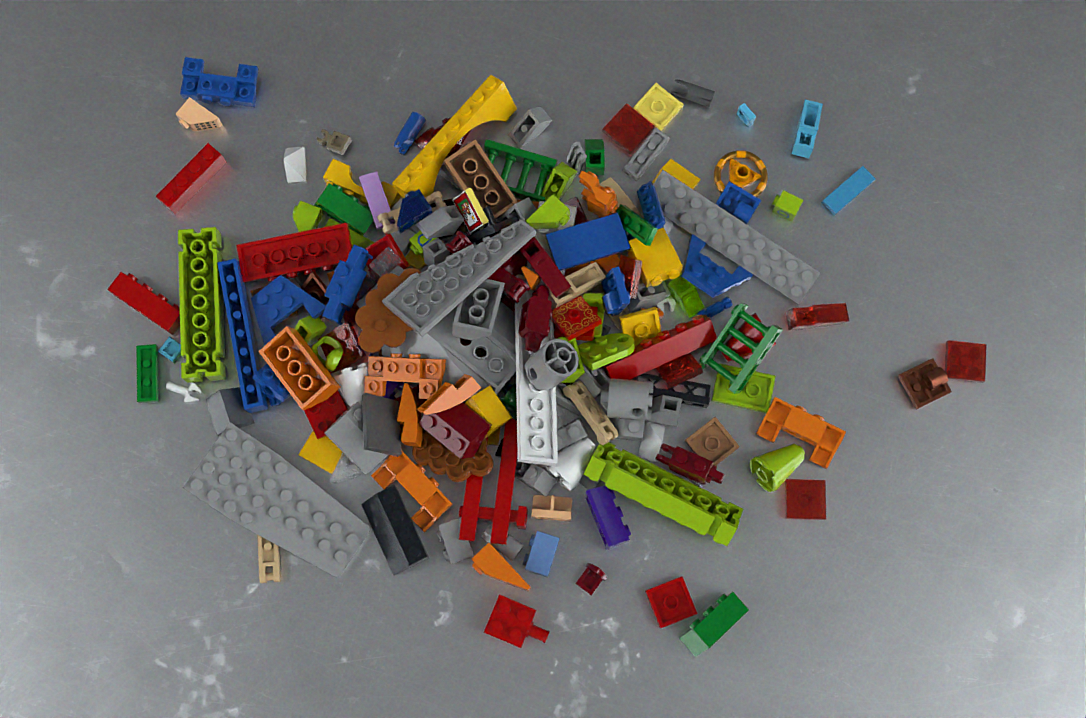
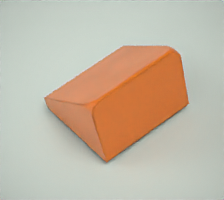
(531, 277)

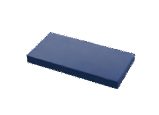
(587, 241)

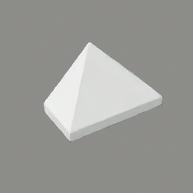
(295, 165)
(651, 441)

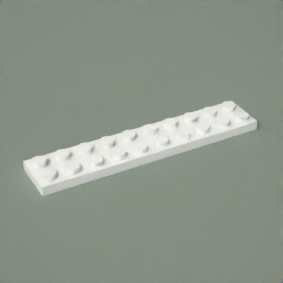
(534, 407)

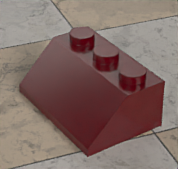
(457, 429)

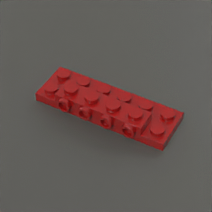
(295, 253)

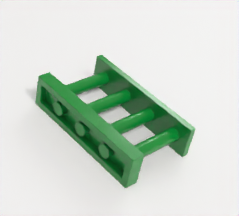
(528, 161)
(758, 349)

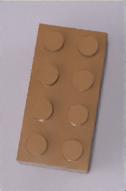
(474, 170)

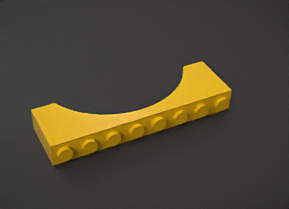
(486, 104)

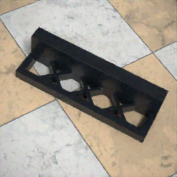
(687, 399)

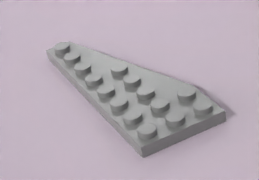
(435, 292)

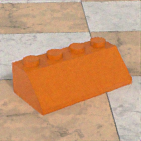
(299, 368)

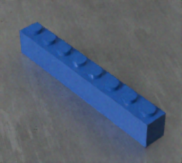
(242, 335)

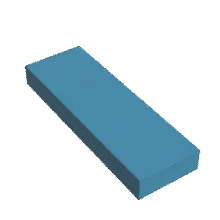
(848, 190)

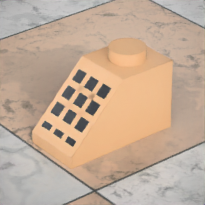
(197, 117)

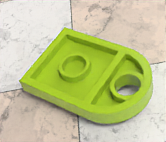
(606, 349)

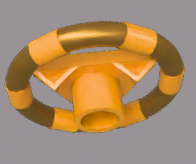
(741, 174)

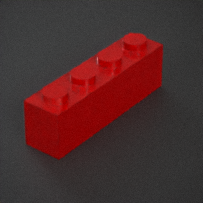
(191, 179)
(145, 302)

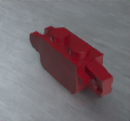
(535, 319)
(690, 465)

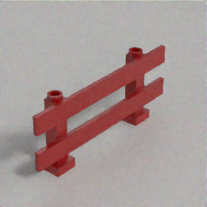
(502, 513)

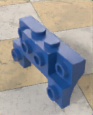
(219, 88)
(346, 284)

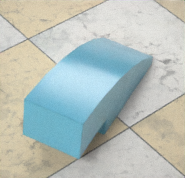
(807, 129)

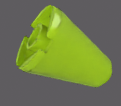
(776, 466)

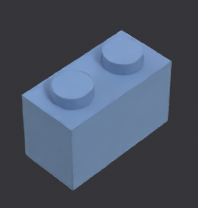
(541, 553)

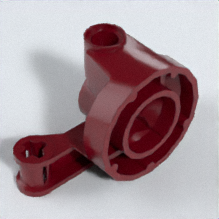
(514, 286)

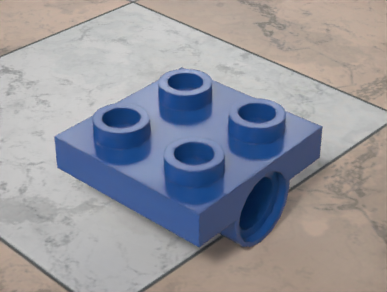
(738, 202)
(616, 295)
(270, 384)

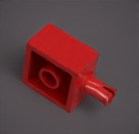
(513, 622)

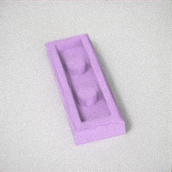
(375, 197)

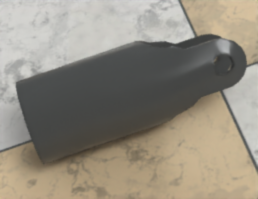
(696, 93)

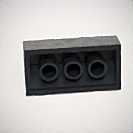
(394, 530)

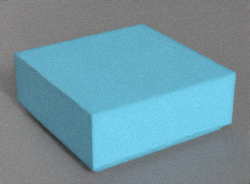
(746, 114)
(171, 349)

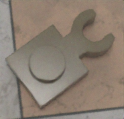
(336, 142)

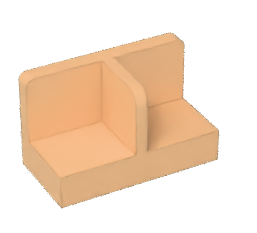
(551, 508)

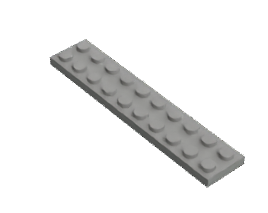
(734, 238)

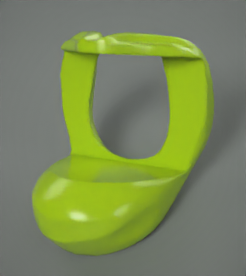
(334, 357)

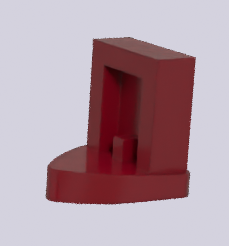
(591, 578)

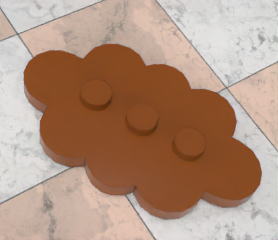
(378, 322)
(444, 461)

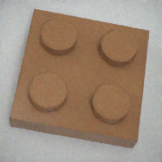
(712, 442)

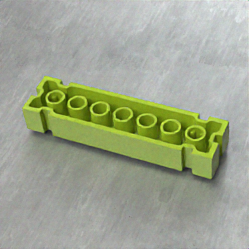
(201, 305)
(664, 492)

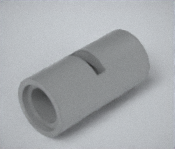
(510, 550)

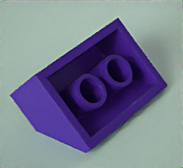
(607, 516)

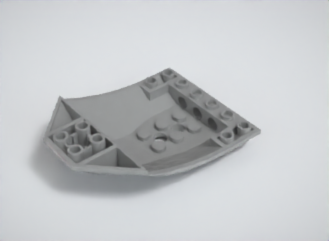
(491, 370)

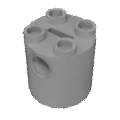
(551, 364)
(628, 399)

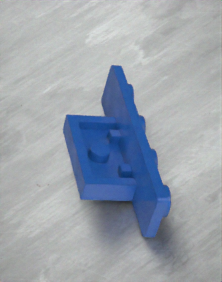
(650, 205)

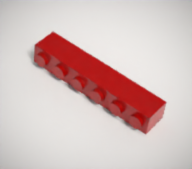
(663, 348)

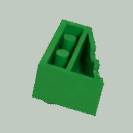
(345, 208)
(714, 623)

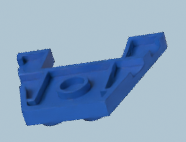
(708, 275)
(278, 302)

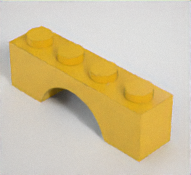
(341, 175)

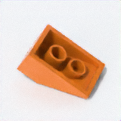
(495, 566)

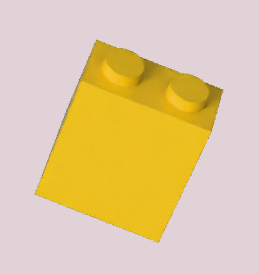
(658, 259)

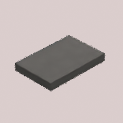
(380, 425)

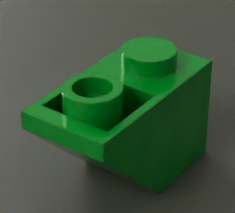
(595, 156)

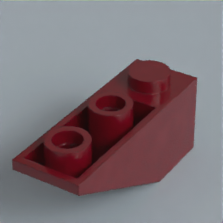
(545, 267)

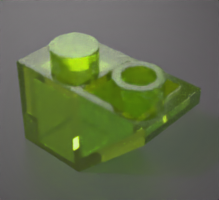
(685, 296)

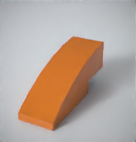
(450, 395)
(410, 417)

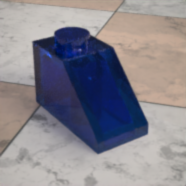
(412, 210)

